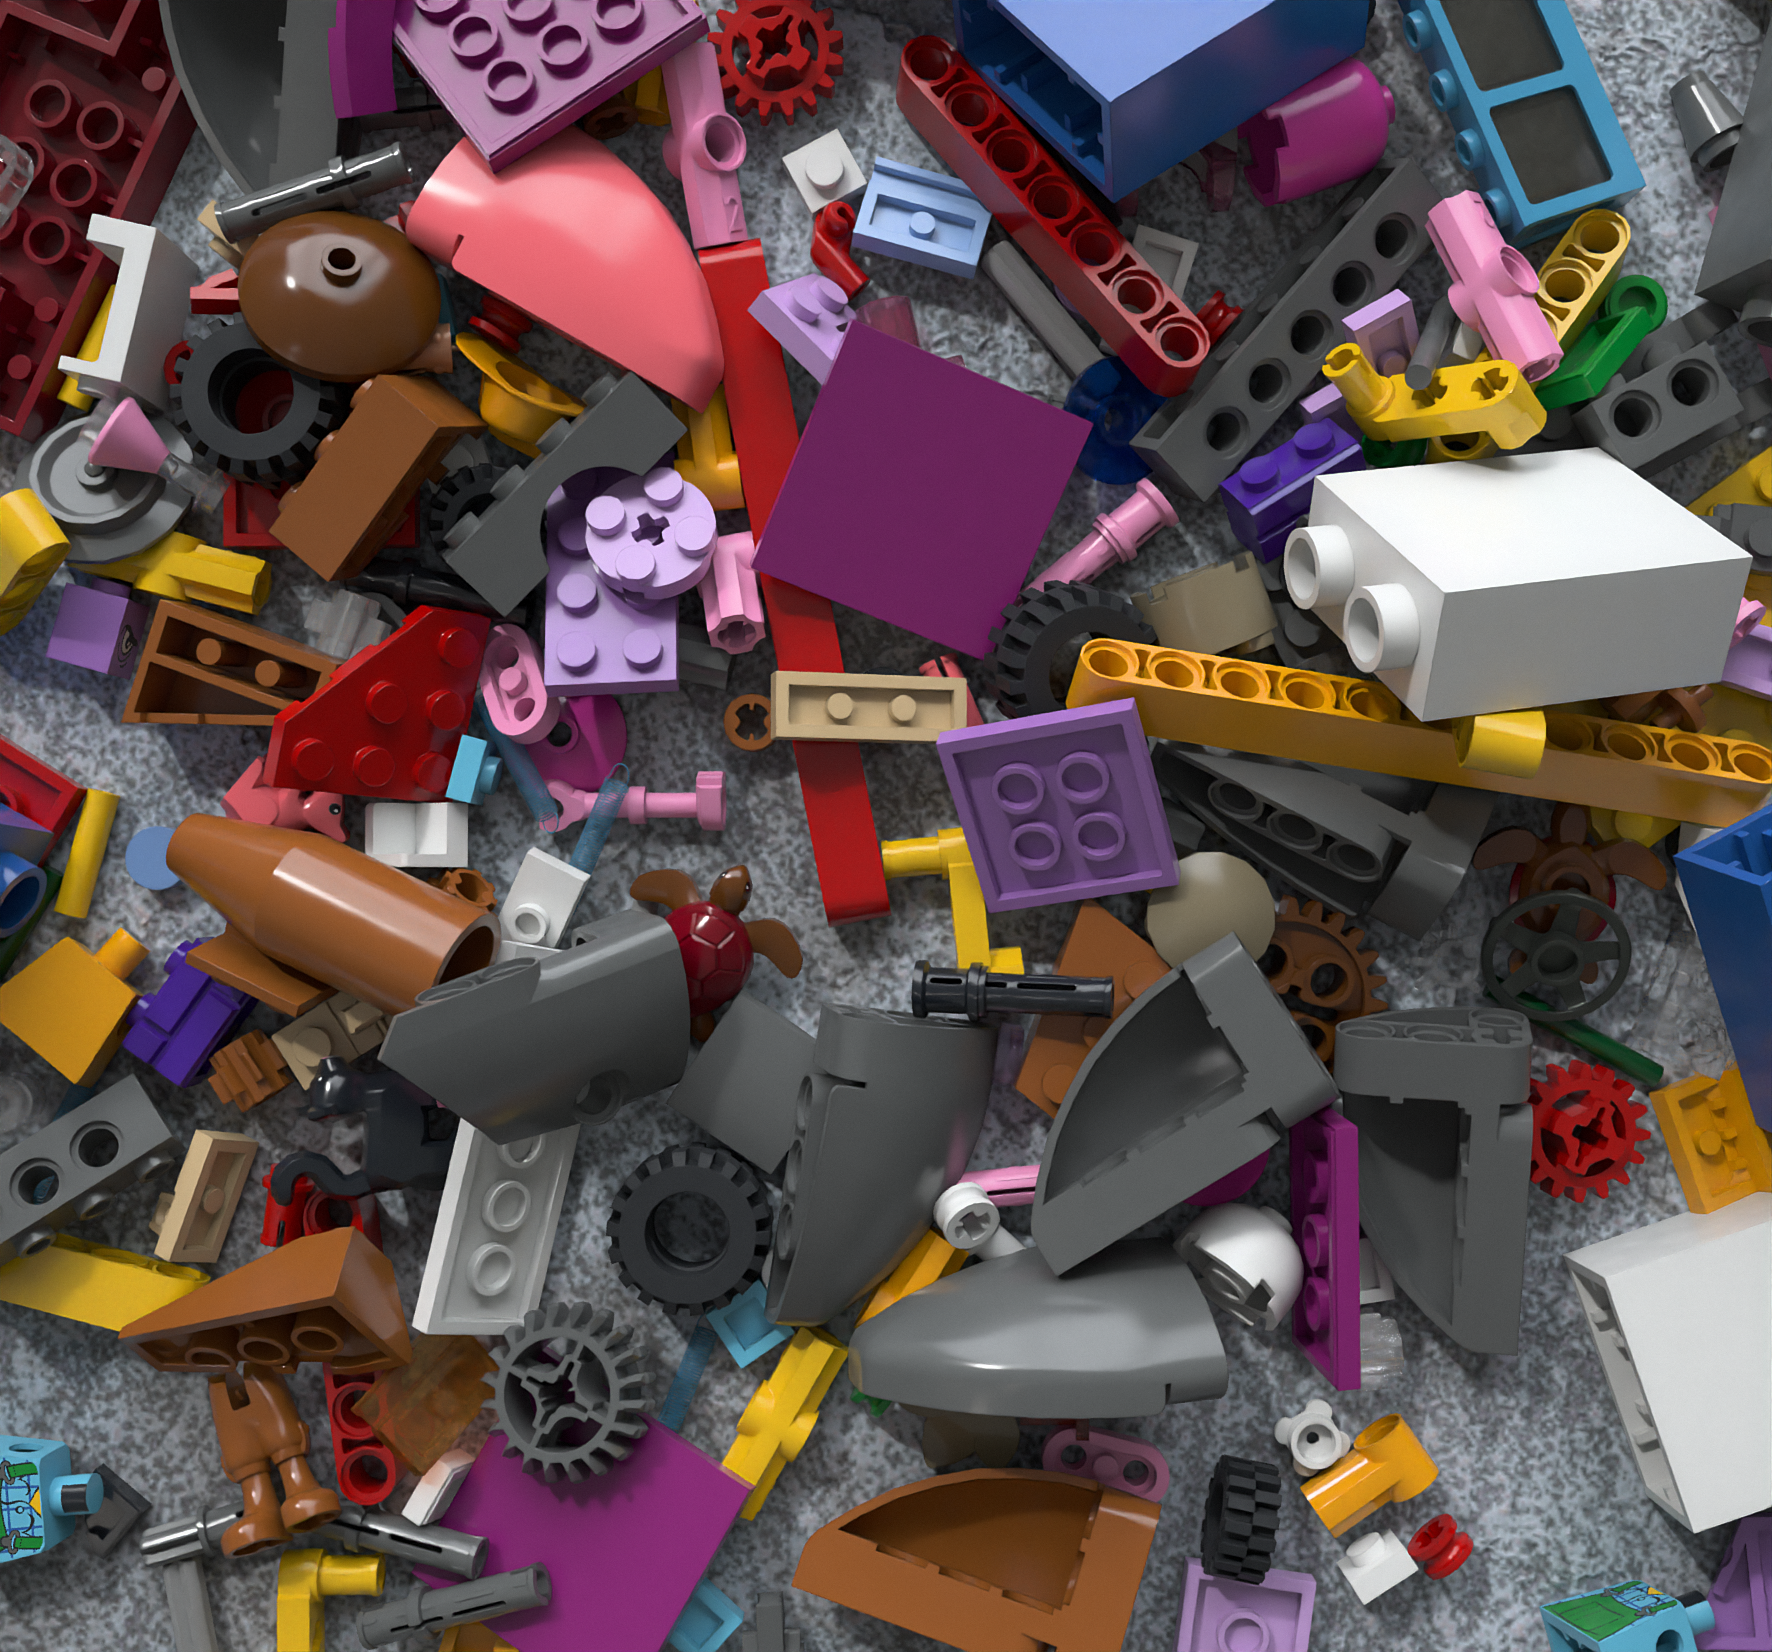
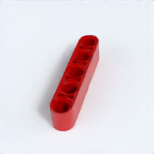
(351, 1433)

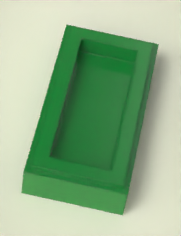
(1594, 358)

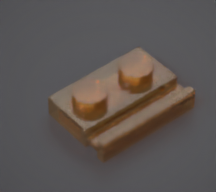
(431, 1401)

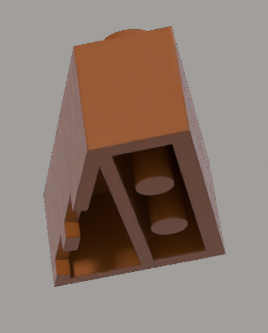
(372, 472)
(1058, 1044)

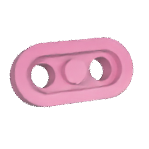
(518, 689)
(1105, 1460)

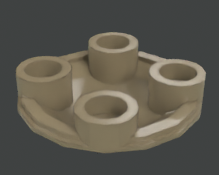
(1211, 901)

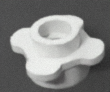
(1317, 1455)

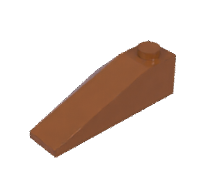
(305, 1302)

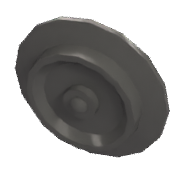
(103, 508)

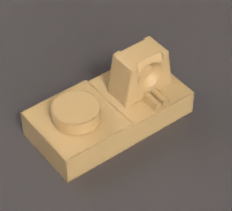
(335, 1027)
(205, 1197)

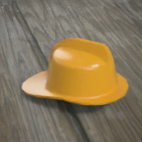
(515, 396)

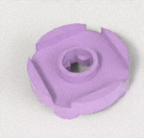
(646, 501)

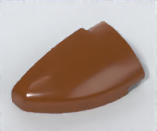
(990, 1560)

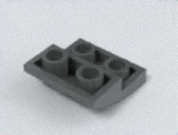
(748, 1081)

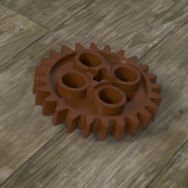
(1304, 944)

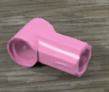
(732, 595)

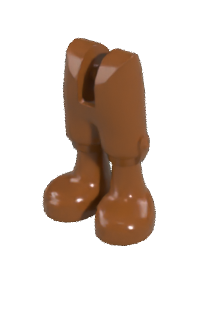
(262, 1424)

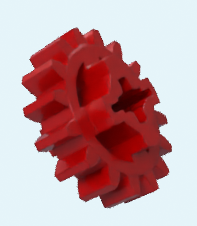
(769, 27)
(1589, 1102)

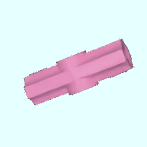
(704, 146)
(1493, 286)

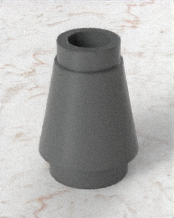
(1706, 121)

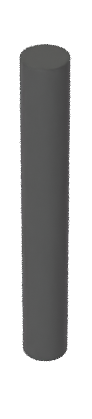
(1430, 345)

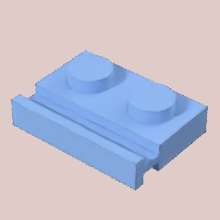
(922, 219)

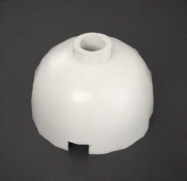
(1246, 1261)

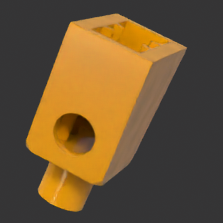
(75, 1004)

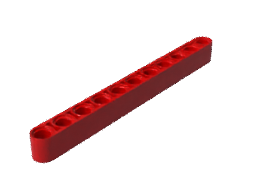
(798, 619)

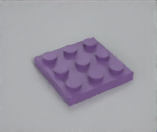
(1060, 806)

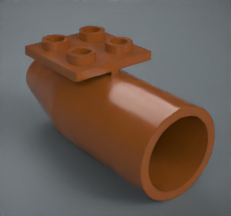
(322, 918)

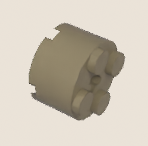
(1211, 609)

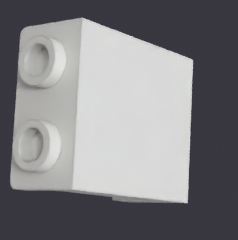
(144, 314)

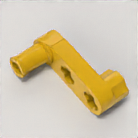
(1457, 401)
(951, 858)
(306, 1580)

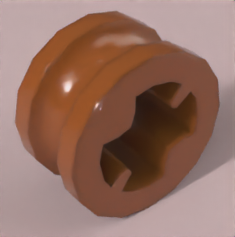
(733, 723)

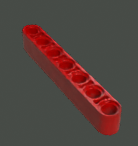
(1054, 244)

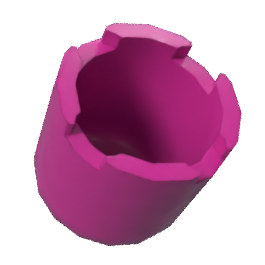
(1318, 134)

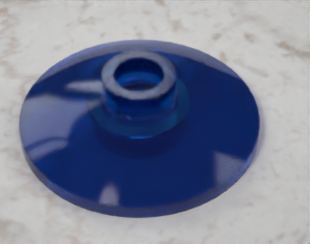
(1115, 388)

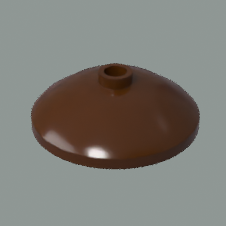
(333, 319)

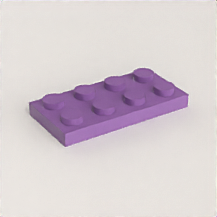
(593, 633)

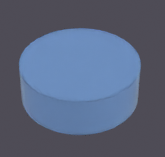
(147, 859)

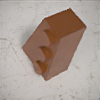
(220, 670)

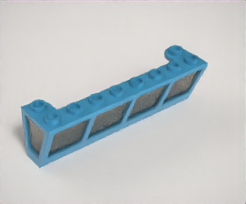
(1524, 111)

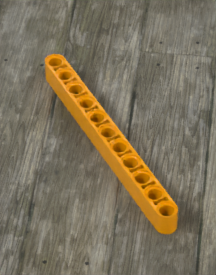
(1372, 730)

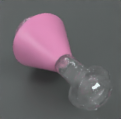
(126, 440)

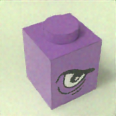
(98, 628)

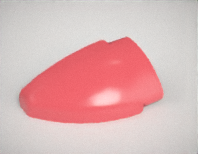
(580, 252)

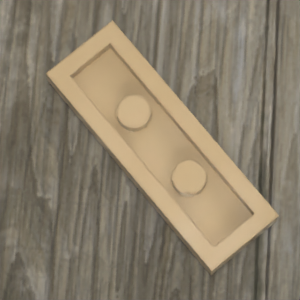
(865, 707)

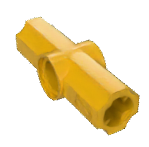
(189, 569)
(783, 1411)

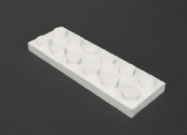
(495, 1222)

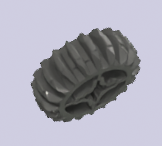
(522, 1373)

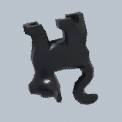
(395, 1136)

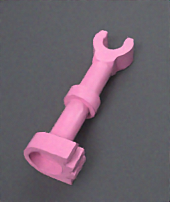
(706, 805)

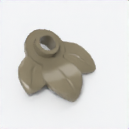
(956, 1435)

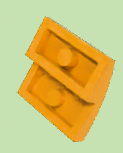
(1714, 1140)

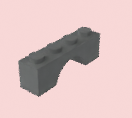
(502, 547)

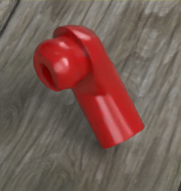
(832, 246)

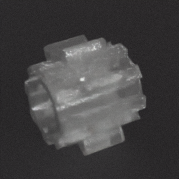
(1379, 1349)

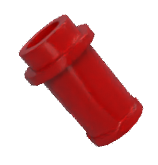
(290, 1215)

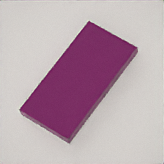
(1327, 1234)

